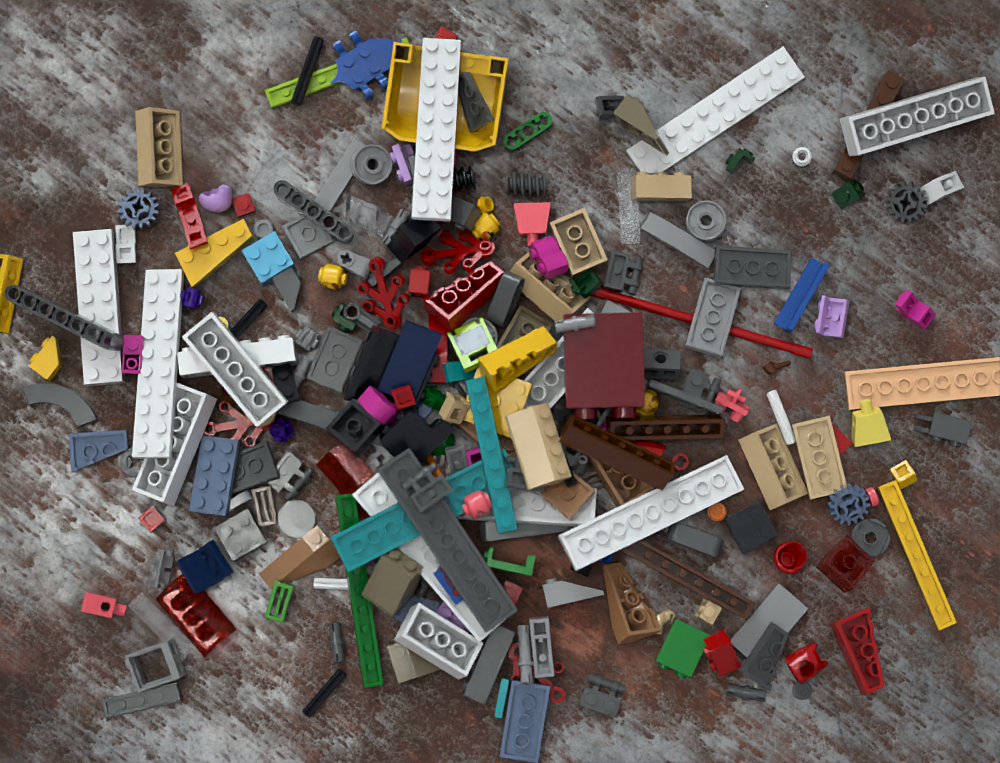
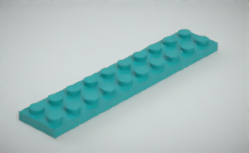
(393, 527)

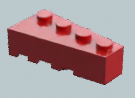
(463, 297)
(858, 646)

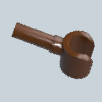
(771, 368)

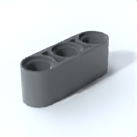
(505, 299)
(694, 539)

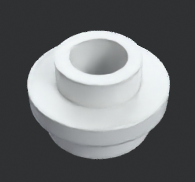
(802, 150)

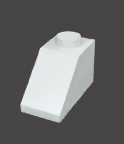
(942, 187)

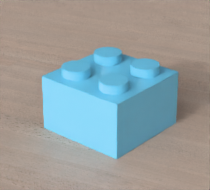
(268, 257)

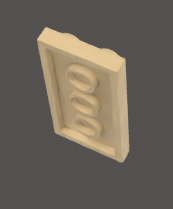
(819, 456)

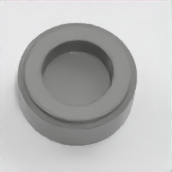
(263, 228)

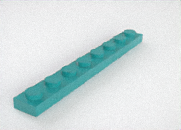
(491, 454)

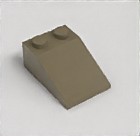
(636, 120)
(522, 324)
(408, 663)

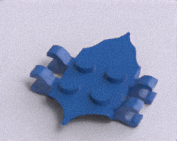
(364, 63)

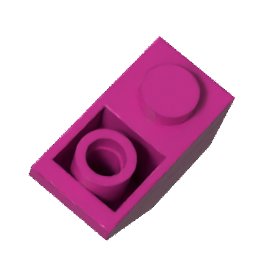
(131, 350)

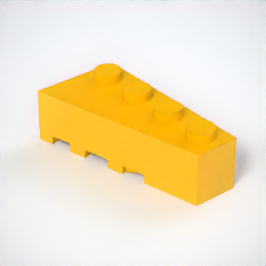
(205, 260)
(516, 358)

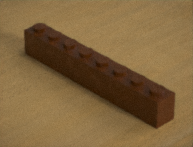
(690, 578)

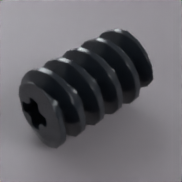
(463, 178)

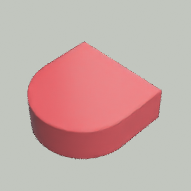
(874, 501)

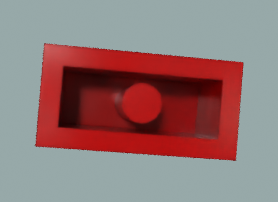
(419, 282)
(721, 653)

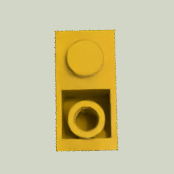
(48, 360)

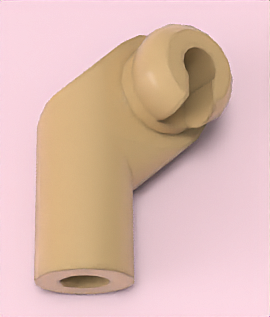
(664, 617)

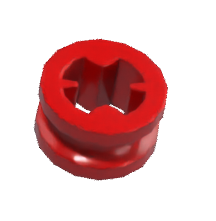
(685, 465)

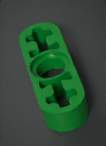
(513, 135)

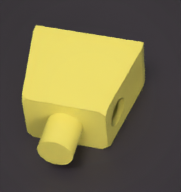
(868, 425)

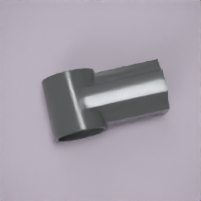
(362, 319)

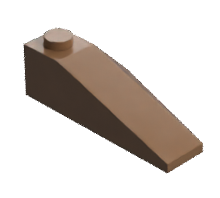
(620, 485)
(304, 557)
(628, 611)

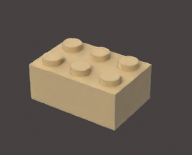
(578, 242)

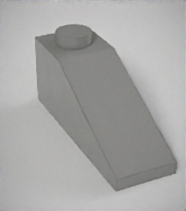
(564, 592)
(541, 646)

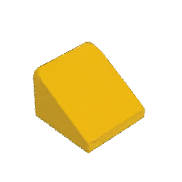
(903, 474)

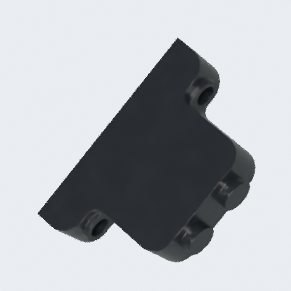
(413, 432)

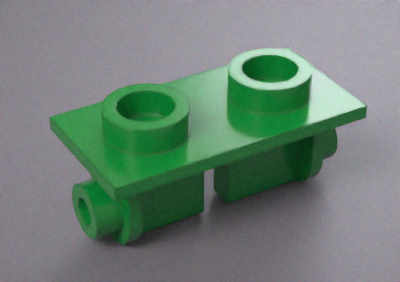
(432, 398)

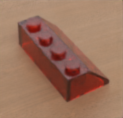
(346, 472)
(196, 615)

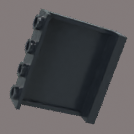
(373, 363)

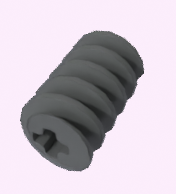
(526, 184)

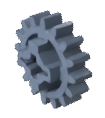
(146, 211)
(848, 501)

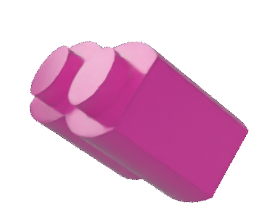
(548, 257)

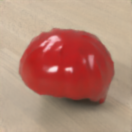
(790, 557)

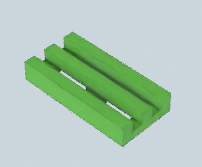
(283, 586)

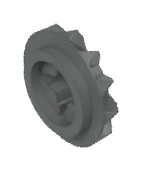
(126, 462)

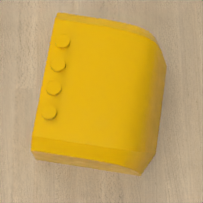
(403, 90)

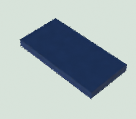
(410, 358)

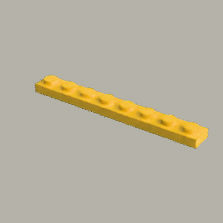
(917, 555)

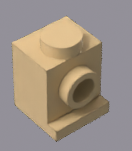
(454, 408)
(708, 611)

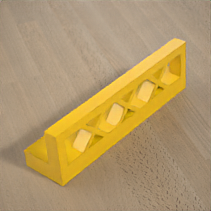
(9, 275)

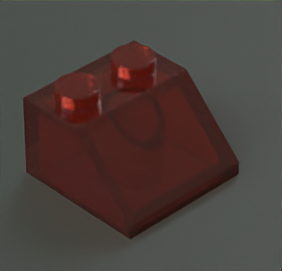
(845, 564)

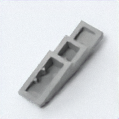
(678, 239)

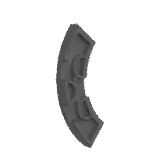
(63, 397)

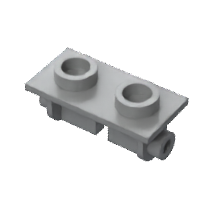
(158, 575)

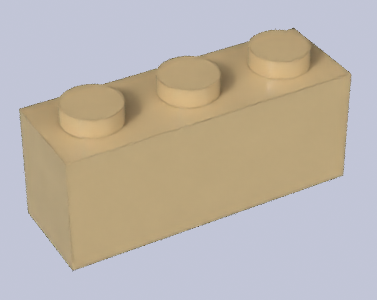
(661, 187)

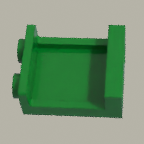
(525, 570)
(682, 649)

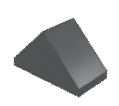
(607, 105)

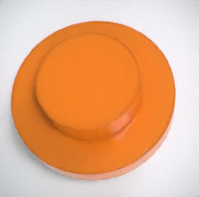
(717, 512)

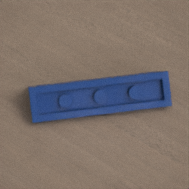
(801, 295)

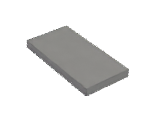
(712, 318)
(778, 608)

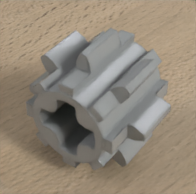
(307, 338)

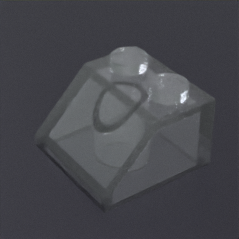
(367, 217)

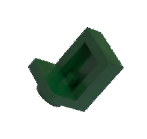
(733, 160)
(848, 193)
(586, 284)
(344, 324)

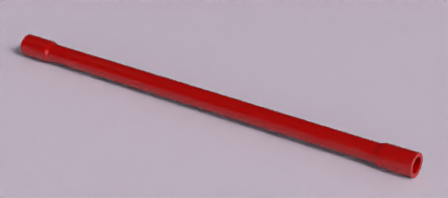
(796, 349)

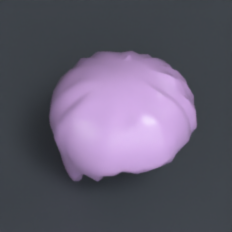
(217, 199)

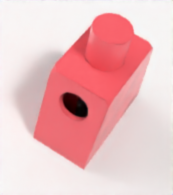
(532, 220)
(93, 601)

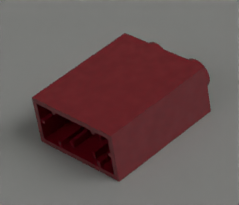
(605, 366)

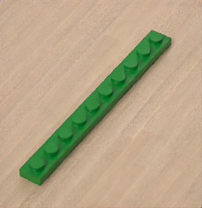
(360, 606)

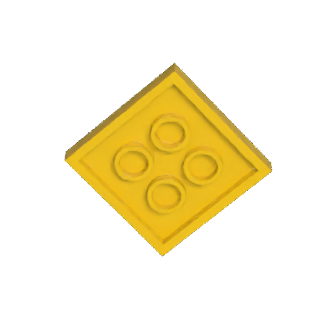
(504, 402)

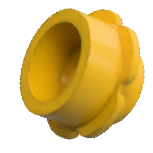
(485, 204)

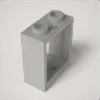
(172, 659)

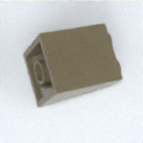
(393, 581)

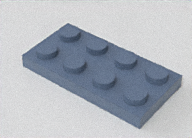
(214, 476)
(524, 721)

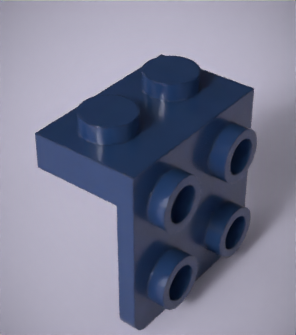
(204, 567)

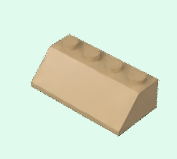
(158, 147)
(550, 294)
(538, 446)
(773, 466)

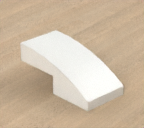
(125, 244)

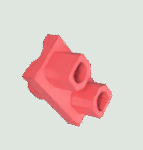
(739, 408)

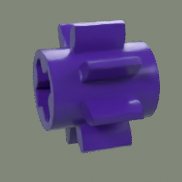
(191, 298)
(281, 430)

